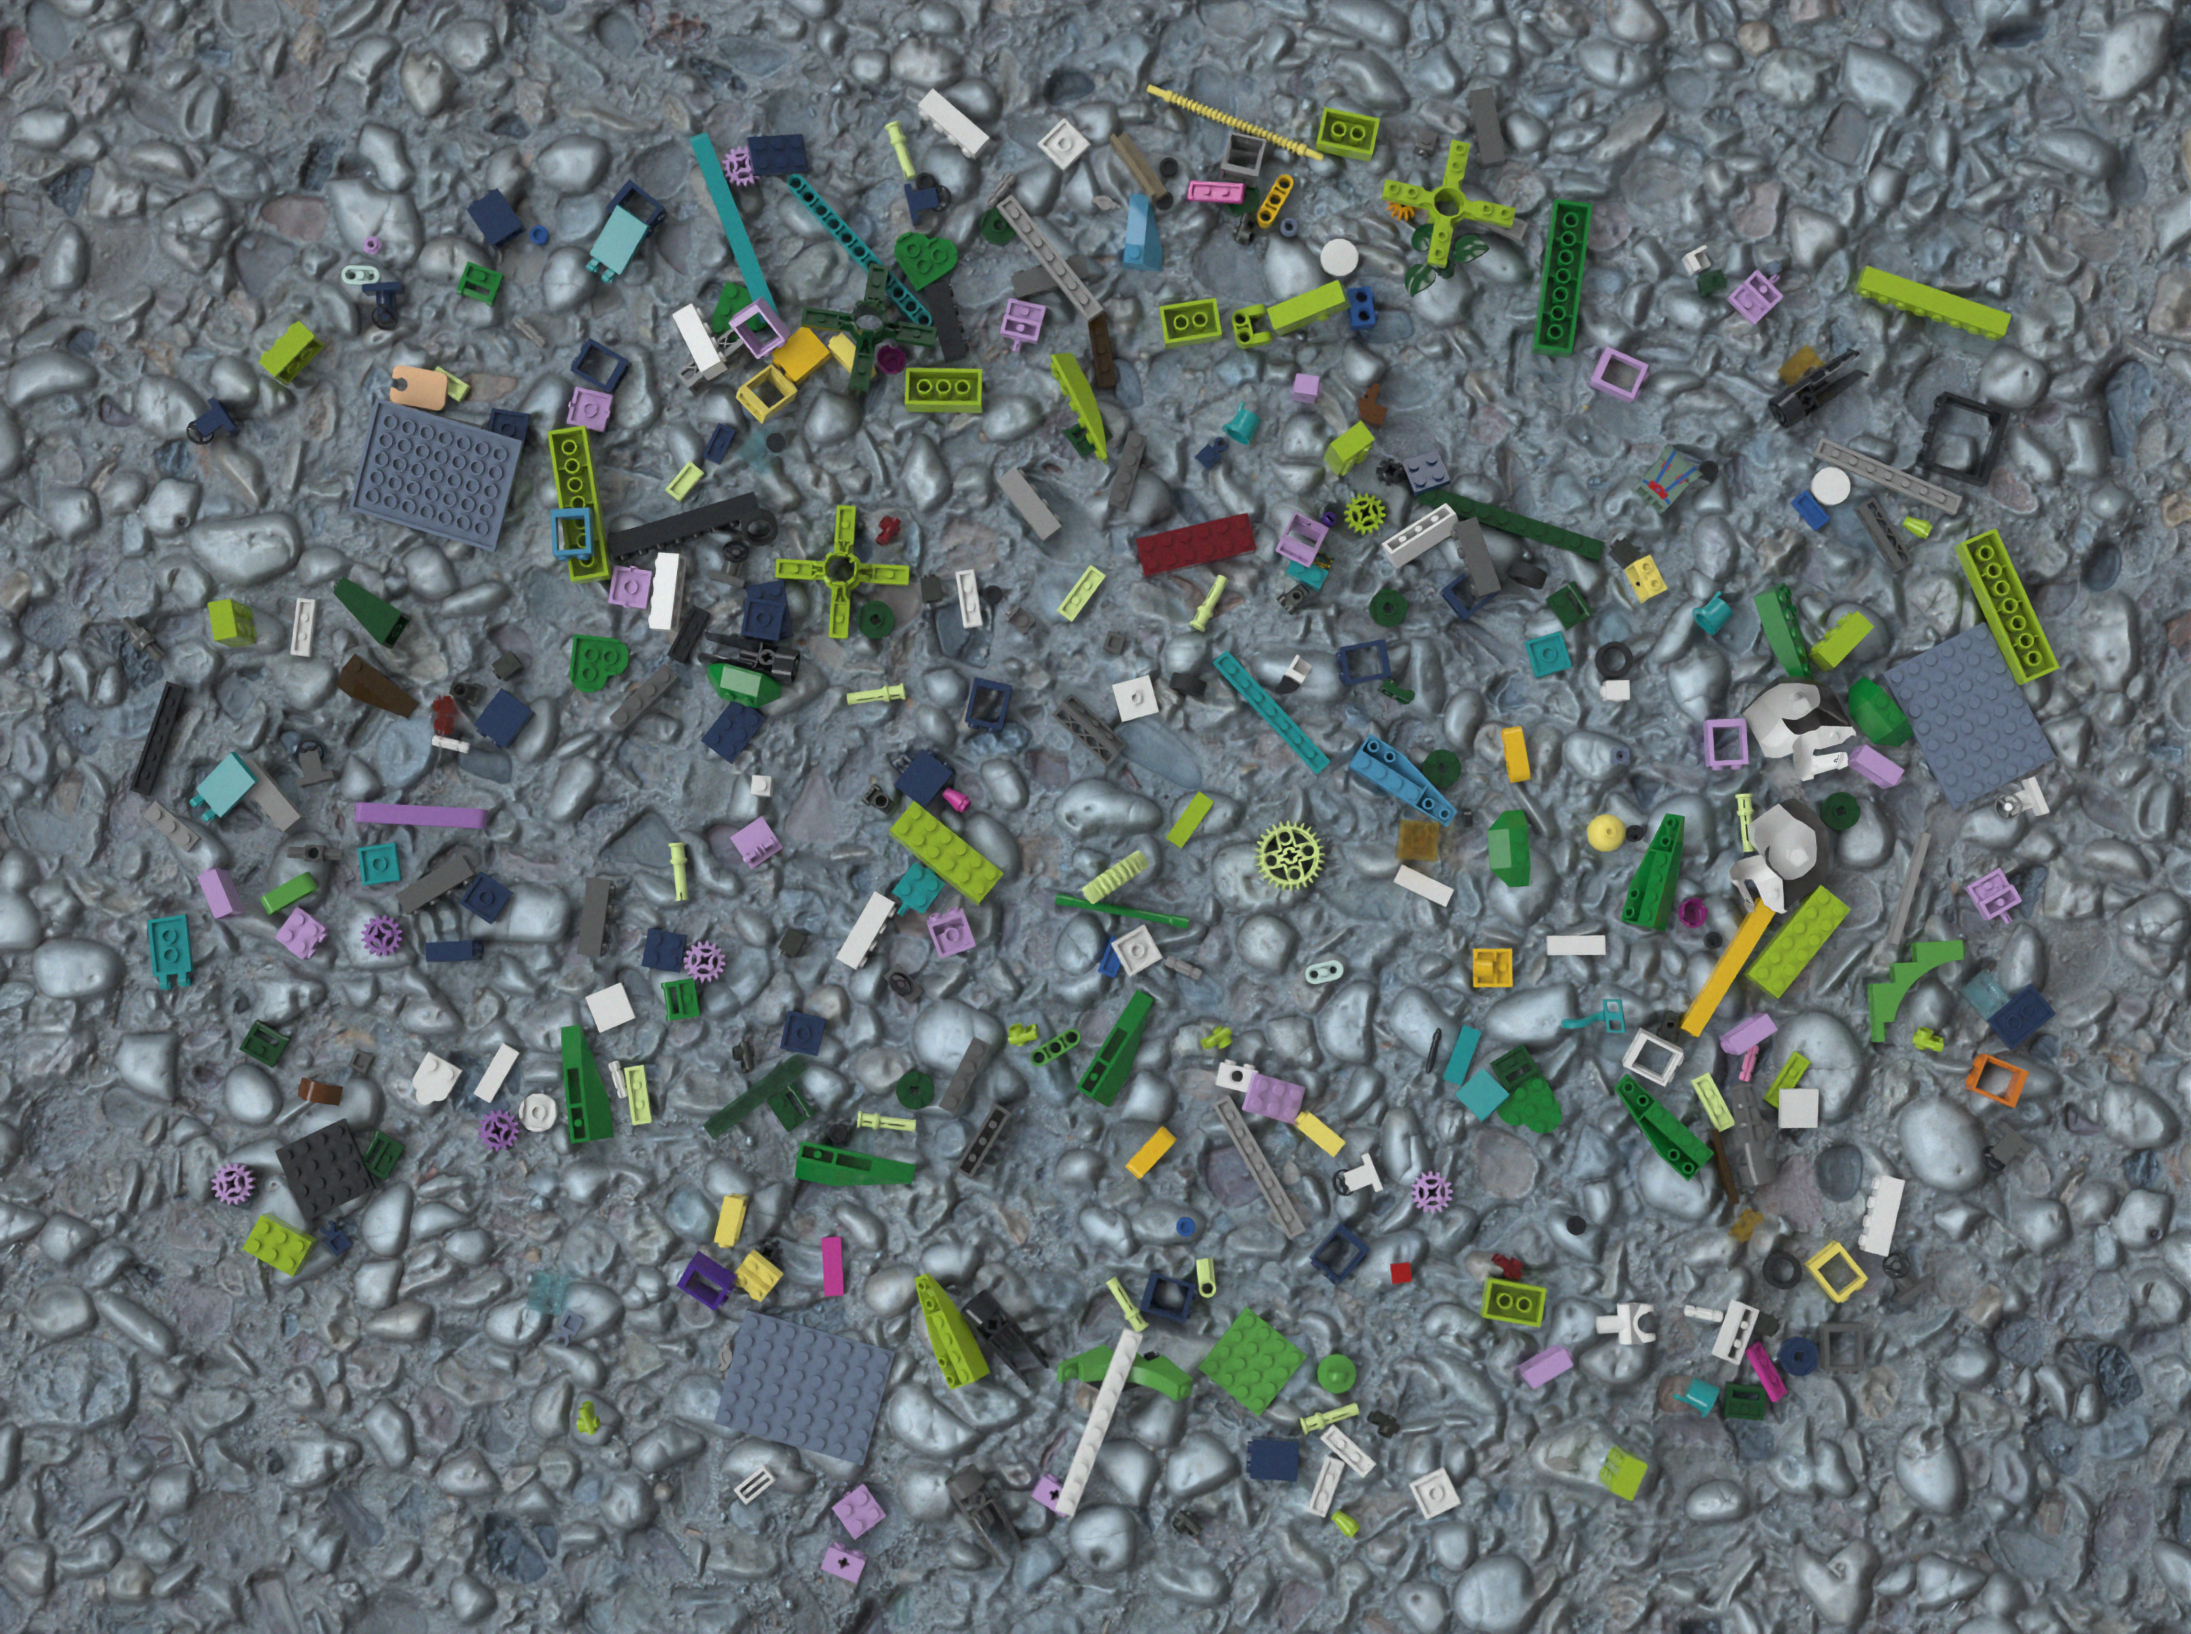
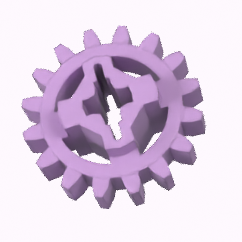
(739, 174)
(711, 956)
(241, 1186)
(1425, 1186)

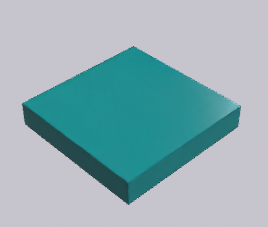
(1547, 654)
(379, 864)
(1482, 1095)

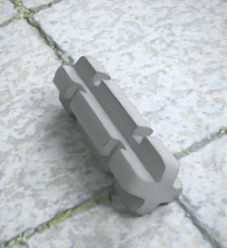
(1000, 190)
(528, 330)
(1183, 967)

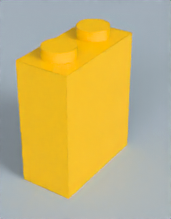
(800, 355)

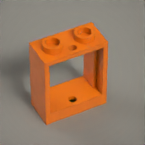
(2015, 1085)

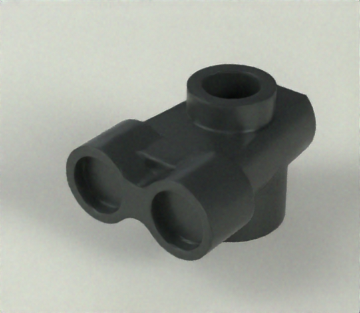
(1243, 233)
(1290, 601)
(470, 694)
(876, 797)
(1669, 1031)
(744, 1053)
(1386, 1423)
(1184, 1522)

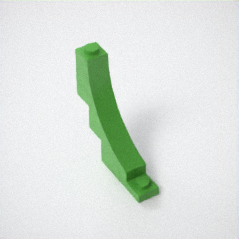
(1886, 997)
(1156, 1373)

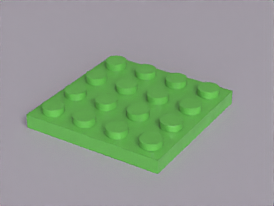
(1252, 1361)

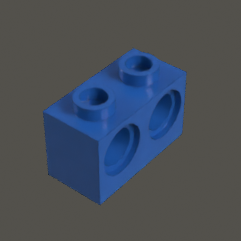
(1361, 308)

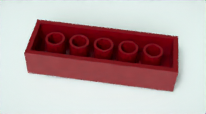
(1195, 545)

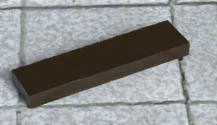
(1102, 352)
(1723, 1166)

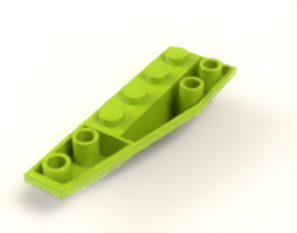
(1082, 400)
(950, 1335)

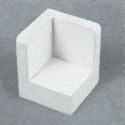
(1696, 260)
(1298, 670)

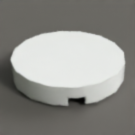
(1339, 258)
(1830, 486)
(538, 1112)

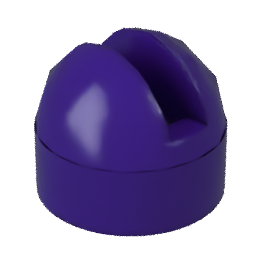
(1326, 522)

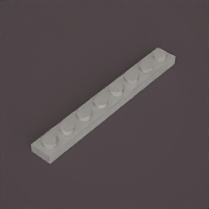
(1050, 258)
(1887, 476)
(1259, 1166)

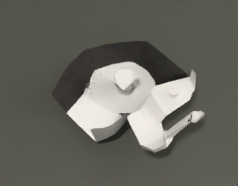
(1796, 719)
(1790, 856)

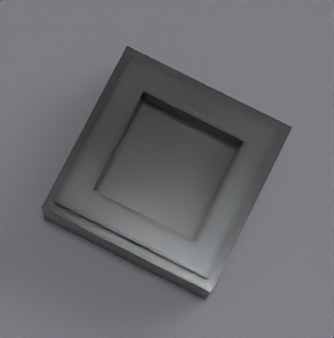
(1114, 643)
(361, 1061)

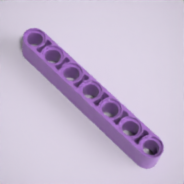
(421, 815)

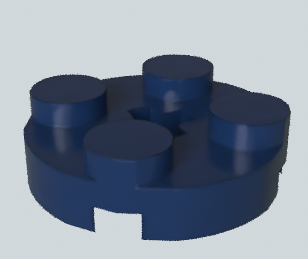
(1797, 1367)

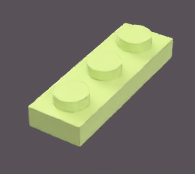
(1081, 593)
(638, 1095)
(1712, 1102)

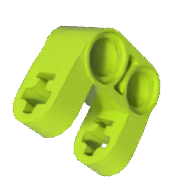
(1245, 328)

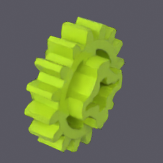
(1371, 516)

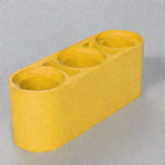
(1278, 193)
(1515, 754)
(1150, 1152)

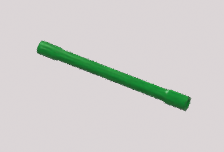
(1172, 920)

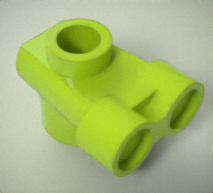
(1020, 1035)
(1220, 1037)
(1924, 1039)
(588, 1421)

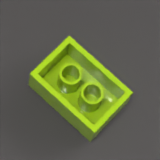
(1347, 134)
(1190, 323)
(291, 353)
(232, 623)
(1840, 640)
(280, 1244)
(1512, 1301)
(1622, 1472)

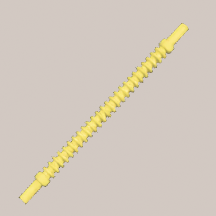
(1169, 96)

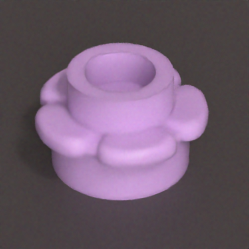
(372, 250)

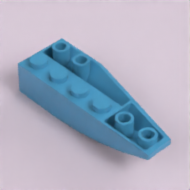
(1401, 779)

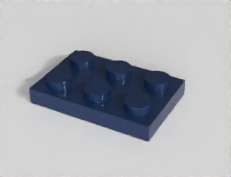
(777, 155)
(775, 592)
(733, 730)
(2020, 1016)

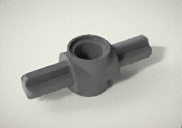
(142, 639)
(306, 853)

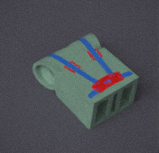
(1666, 479)

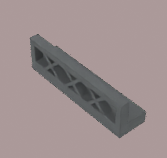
(732, 351)
(1879, 537)
(1091, 726)

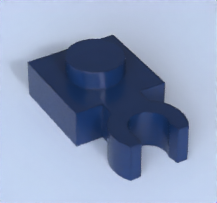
(1210, 455)
(338, 1240)

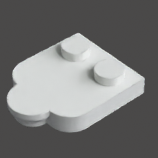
(435, 1079)

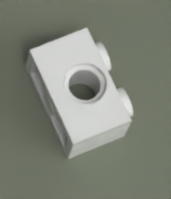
(1225, 1071)

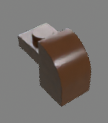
(1368, 411)
(320, 1091)

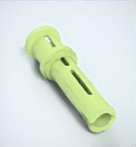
(898, 142)
(1205, 611)
(886, 694)
(1745, 809)
(678, 861)
(876, 1121)
(1131, 1312)
(1319, 1420)

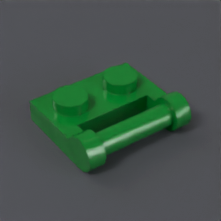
(482, 278)
(686, 996)

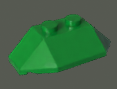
(743, 685)
(1877, 714)
(1510, 848)

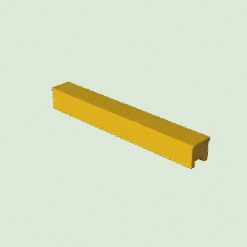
(1726, 969)

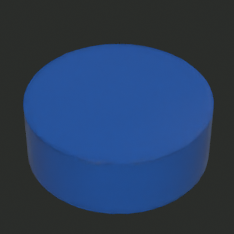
(539, 235)
(1185, 1226)

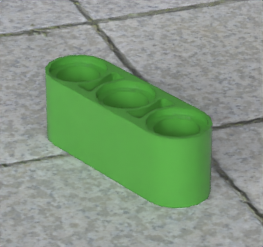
(289, 893)
(1049, 1055)

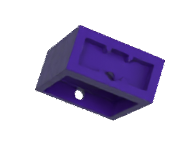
(714, 1272)

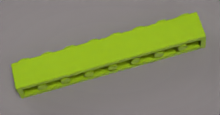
(1932, 303)

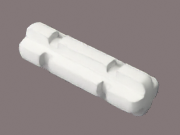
(450, 744)
(618, 1079)
(1703, 1313)

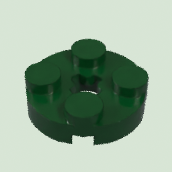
(1249, 205)
(989, 231)
(869, 611)
(1395, 616)
(1435, 777)
(1829, 814)
(904, 1092)

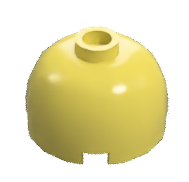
(1606, 833)

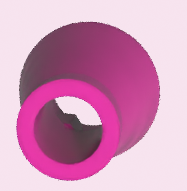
(958, 800)

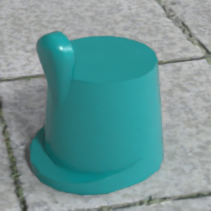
(1243, 425)
(1713, 615)
(1699, 1395)

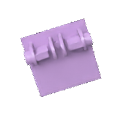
(756, 842)

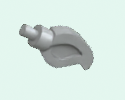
(1105, 203)
(725, 1355)
(1559, 1463)

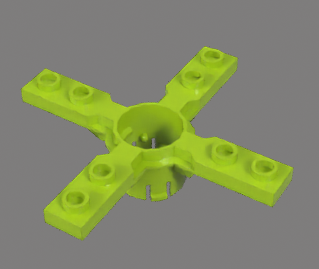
(1448, 192)
(841, 591)

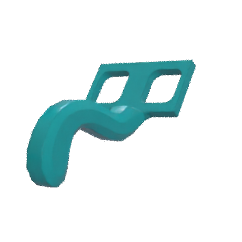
(1604, 1015)

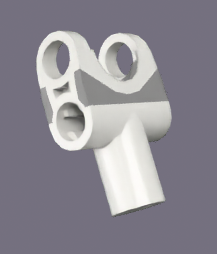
(1626, 1323)

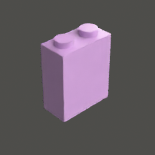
(221, 893)

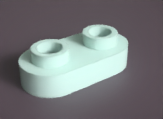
(362, 275)
(1323, 972)

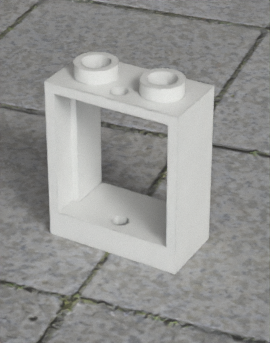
(1636, 1046)

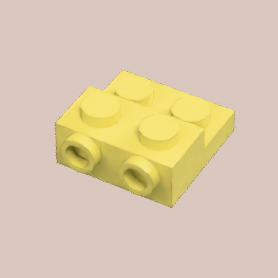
(757, 1276)

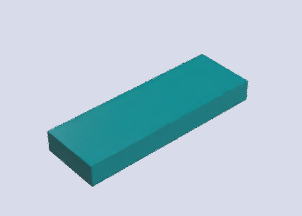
(1461, 1055)

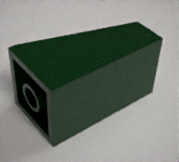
(377, 616)

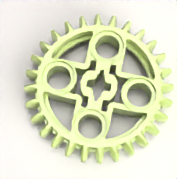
(1299, 853)
(1115, 877)

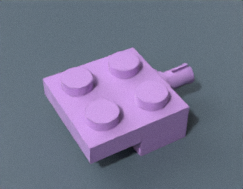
(1755, 297)
(1022, 322)
(1993, 895)

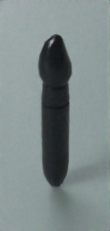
(1433, 1050)

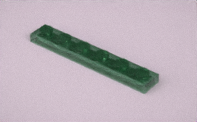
(754, 1096)

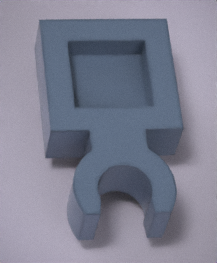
(571, 1325)

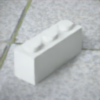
(1735, 1332)

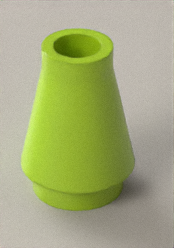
(1918, 527)
(1345, 1523)

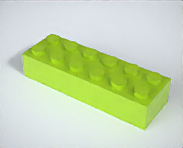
(945, 853)
(1796, 941)

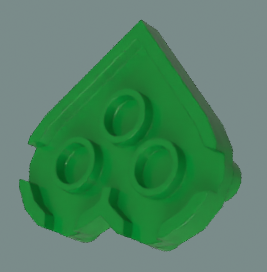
(924, 259)
(731, 301)
(595, 661)
(1532, 1105)

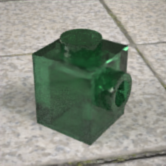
(1711, 283)

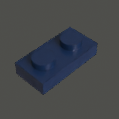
(719, 444)

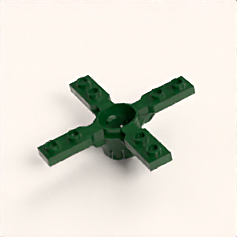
(866, 338)

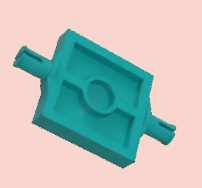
(918, 889)

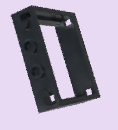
(2001, 418)

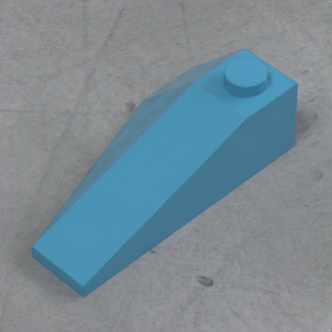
(1142, 242)

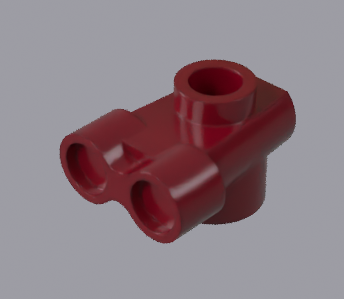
(890, 527)
(1511, 1267)

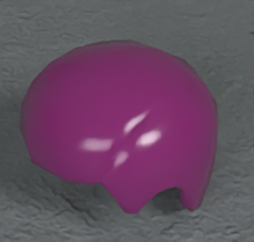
(891, 360)
(1692, 913)

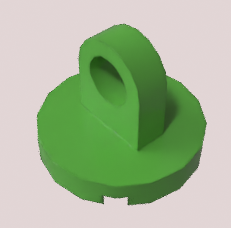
(1336, 1373)

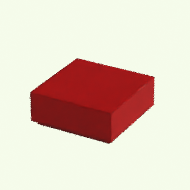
(1400, 1272)

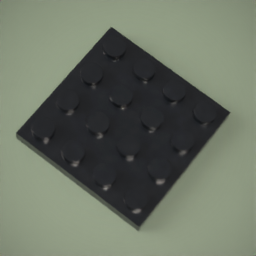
(325, 1169)

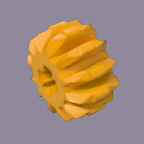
(1400, 211)

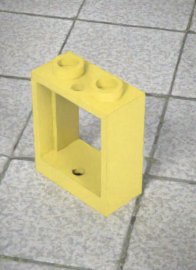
(844, 352)
(755, 405)
(1648, 576)
(1319, 1133)
(731, 1220)
(1821, 1258)

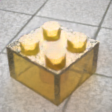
(1417, 840)

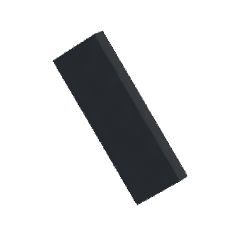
(688, 634)

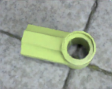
(1205, 1274)

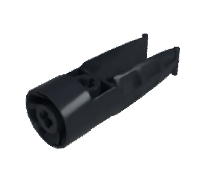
(1813, 391)
(779, 666)
(981, 1310)

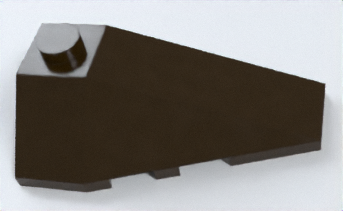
(369, 685)

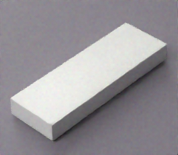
(969, 598)
(304, 627)
(1423, 885)
(1575, 945)
(497, 1073)
(1347, 1450)
(1325, 1486)

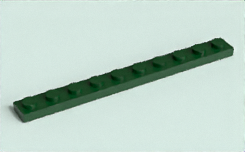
(1515, 523)

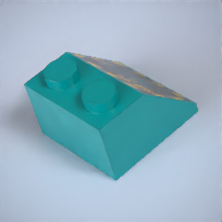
(1313, 576)

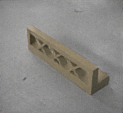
(1138, 167)

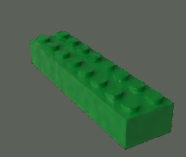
(1561, 278)

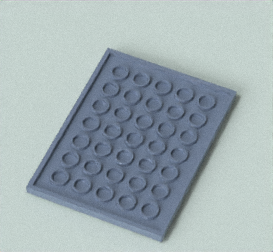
(436, 475)
(1968, 715)
(804, 1387)

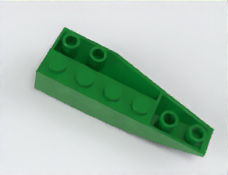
(1783, 629)
(1657, 877)
(1117, 1053)
(584, 1090)
(1665, 1133)
(847, 1167)

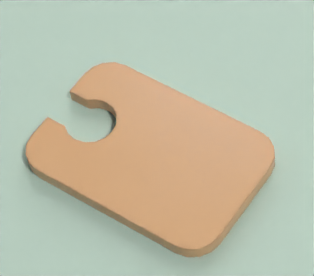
(424, 388)

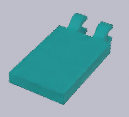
(617, 243)
(224, 787)
(171, 950)

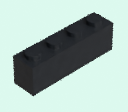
(945, 320)

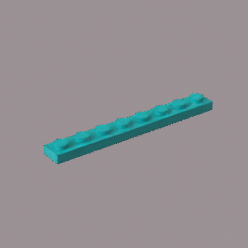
(1271, 712)

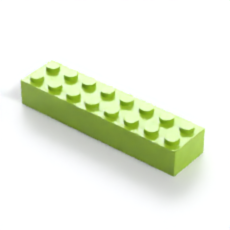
(579, 488)
(2006, 607)

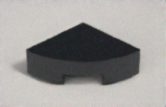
(1287, 686)

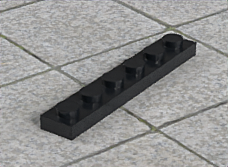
(158, 738)

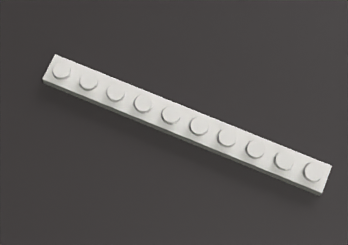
(1098, 1421)

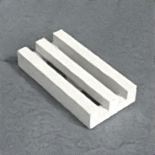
(768, 1473)

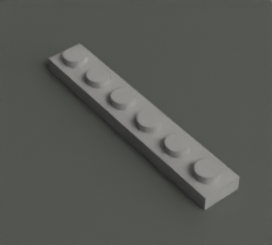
(1907, 895)

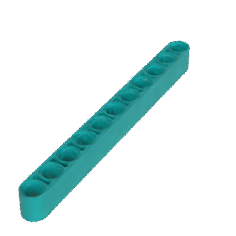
(731, 220)
(854, 246)

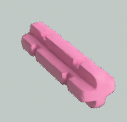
(1748, 1064)

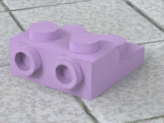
(950, 932)
(302, 934)

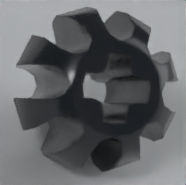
(1392, 467)
(774, 1245)

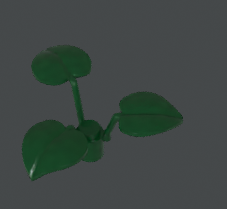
(1420, 277)

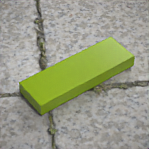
(1189, 819)
(1786, 1078)

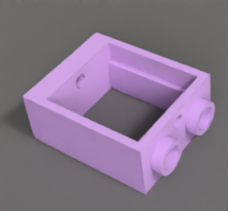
(749, 338)
(1608, 388)
(1297, 550)
(1708, 727)
(1875, 767)
(1747, 1034)
(1546, 1365)

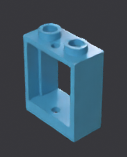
(570, 514)

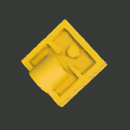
(1492, 968)

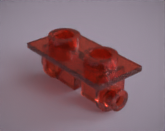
(443, 707)

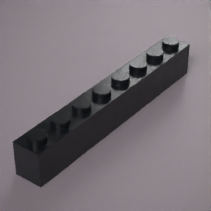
(681, 527)

